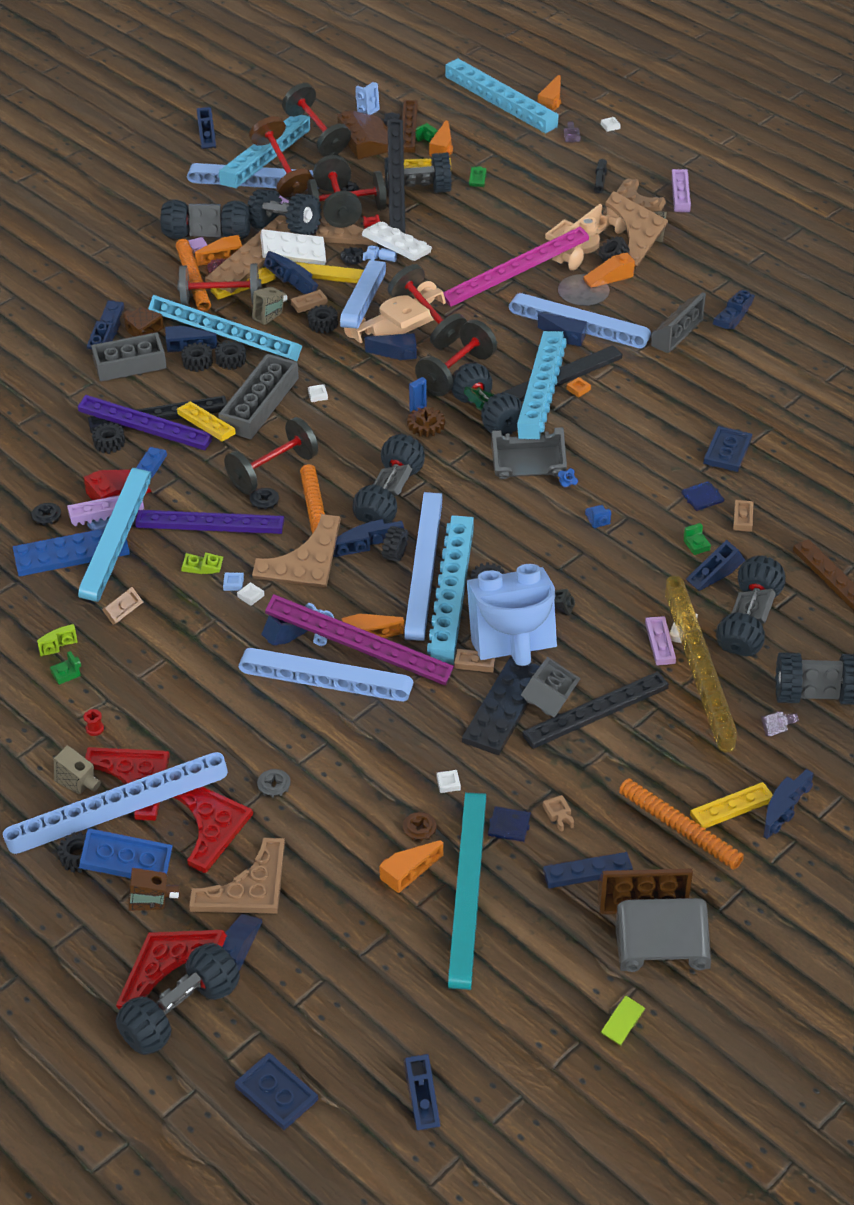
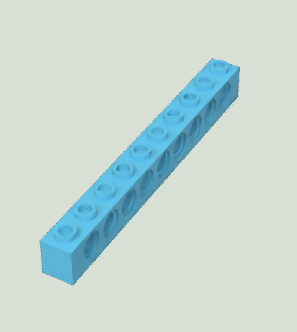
(501, 95)
(258, 156)
(225, 328)
(541, 385)
(451, 590)

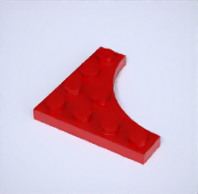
(130, 766)
(218, 824)
(160, 956)

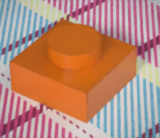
(578, 387)

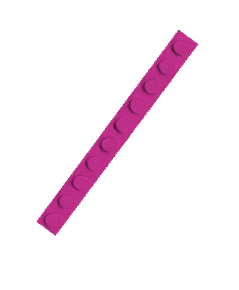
(515, 266)

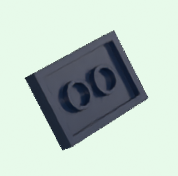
(728, 449)
(276, 1091)

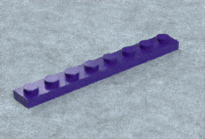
(145, 422)
(210, 521)

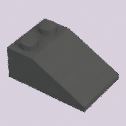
(550, 687)

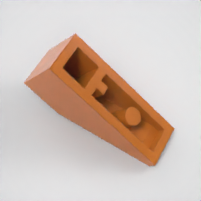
(550, 94)
(441, 141)
(219, 249)
(614, 269)
(377, 624)
(409, 864)

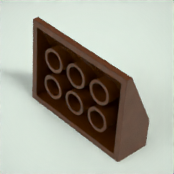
(367, 131)
(641, 885)

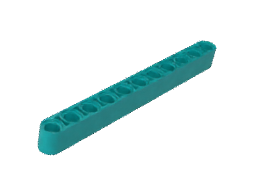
(467, 892)

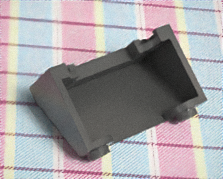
(528, 456)
(663, 932)

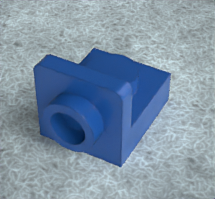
(598, 516)

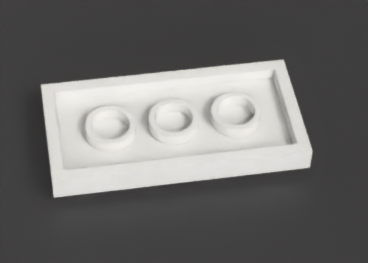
(397, 241)
(294, 246)

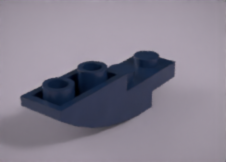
(290, 271)
(735, 310)
(108, 325)
(361, 537)
(783, 801)

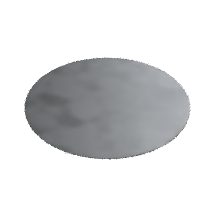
(577, 291)

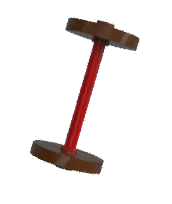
(267, 132)

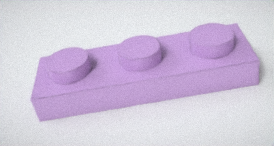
(660, 640)

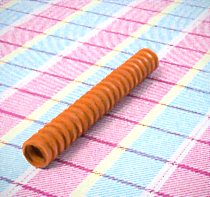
(187, 258)
(312, 494)
(681, 824)

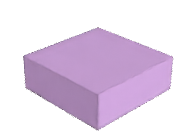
(197, 244)

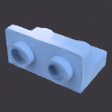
(367, 98)

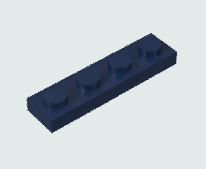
(584, 870)

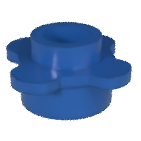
(563, 478)

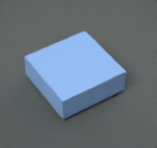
(233, 581)

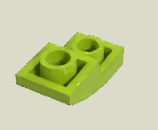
(202, 565)
(53, 640)
(623, 1020)

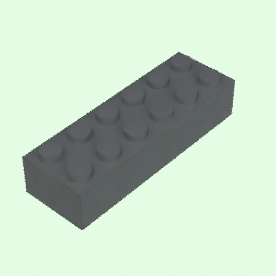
(260, 395)

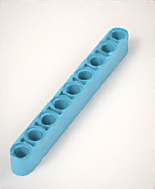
(114, 535)

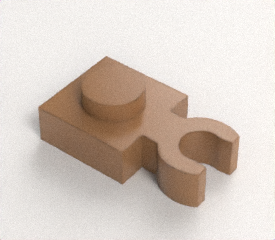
(559, 810)

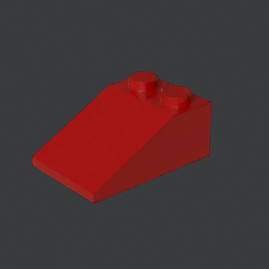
(106, 483)

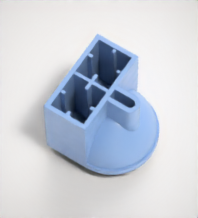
(512, 613)

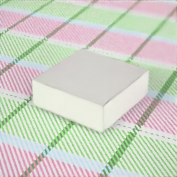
(610, 124)
(317, 393)
(250, 594)
(448, 781)

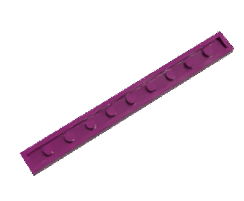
(359, 639)

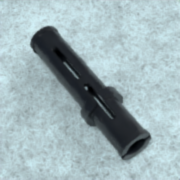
(601, 172)

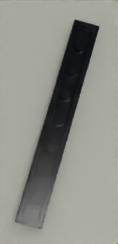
(396, 175)
(575, 369)
(169, 411)
(595, 710)

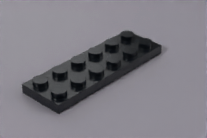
(500, 709)

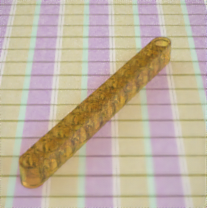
(701, 664)

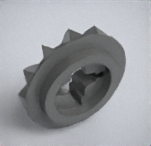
(267, 778)

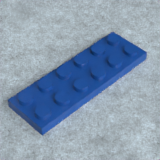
(59, 552)

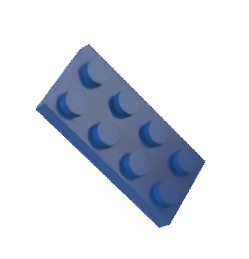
(119, 854)

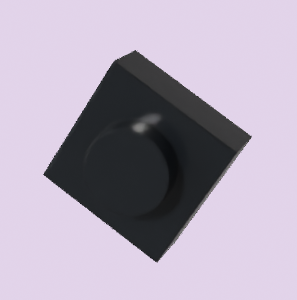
(391, 116)

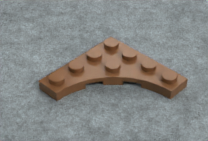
(629, 190)
(641, 225)
(345, 235)
(308, 563)
(252, 890)

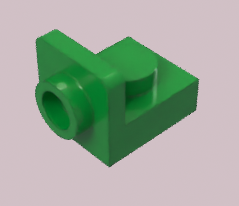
(425, 132)
(477, 177)
(695, 539)
(66, 670)

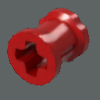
(369, 221)
(94, 725)

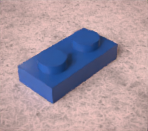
(152, 460)

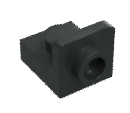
(564, 600)

